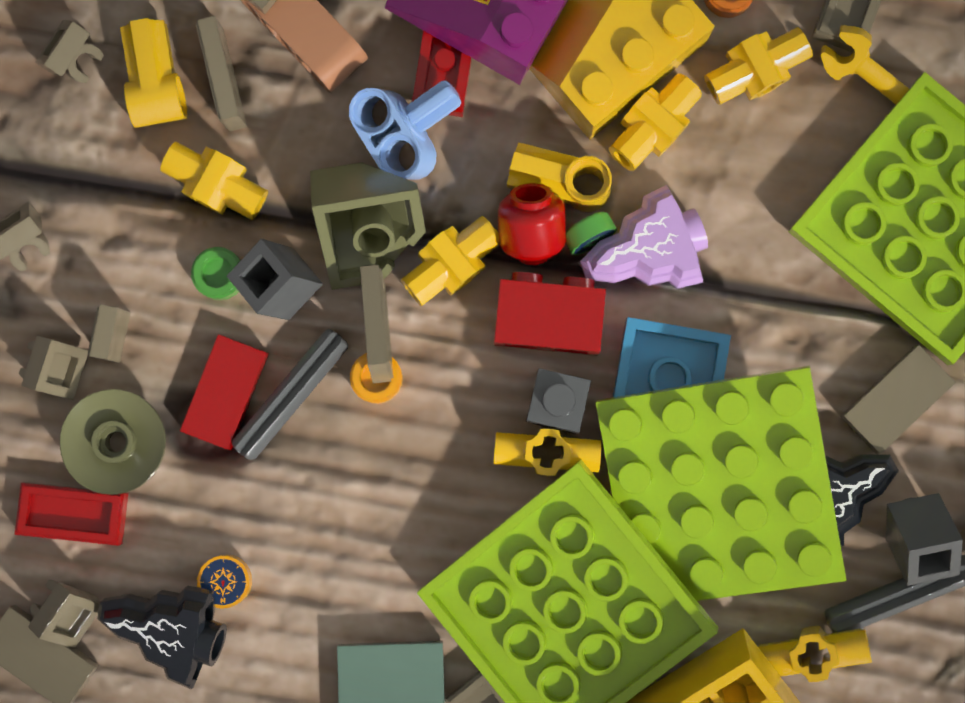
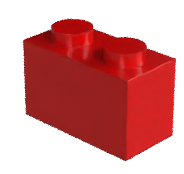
(550, 315)

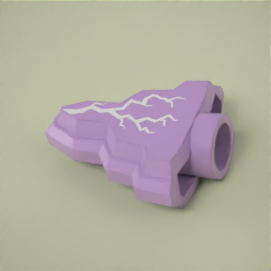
(652, 245)

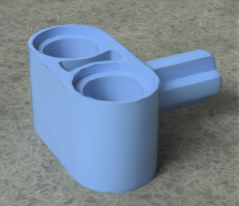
(402, 125)

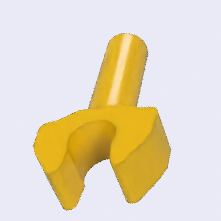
(861, 63)

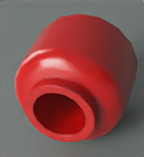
(532, 223)

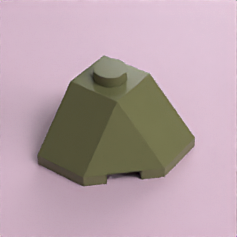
(363, 219)

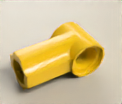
(153, 88)
(559, 173)

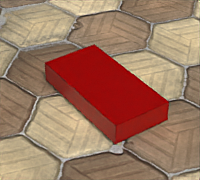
(224, 392)
(71, 514)

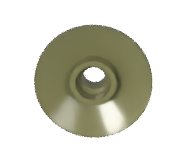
(87, 437)

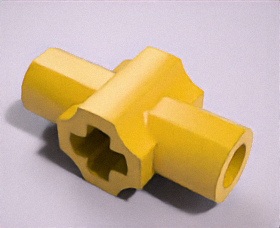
(758, 65)
(655, 122)
(214, 180)
(451, 260)
(517, 451)
(843, 647)

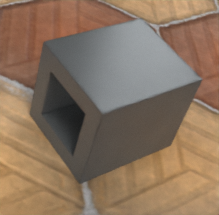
(274, 280)
(558, 401)
(923, 539)

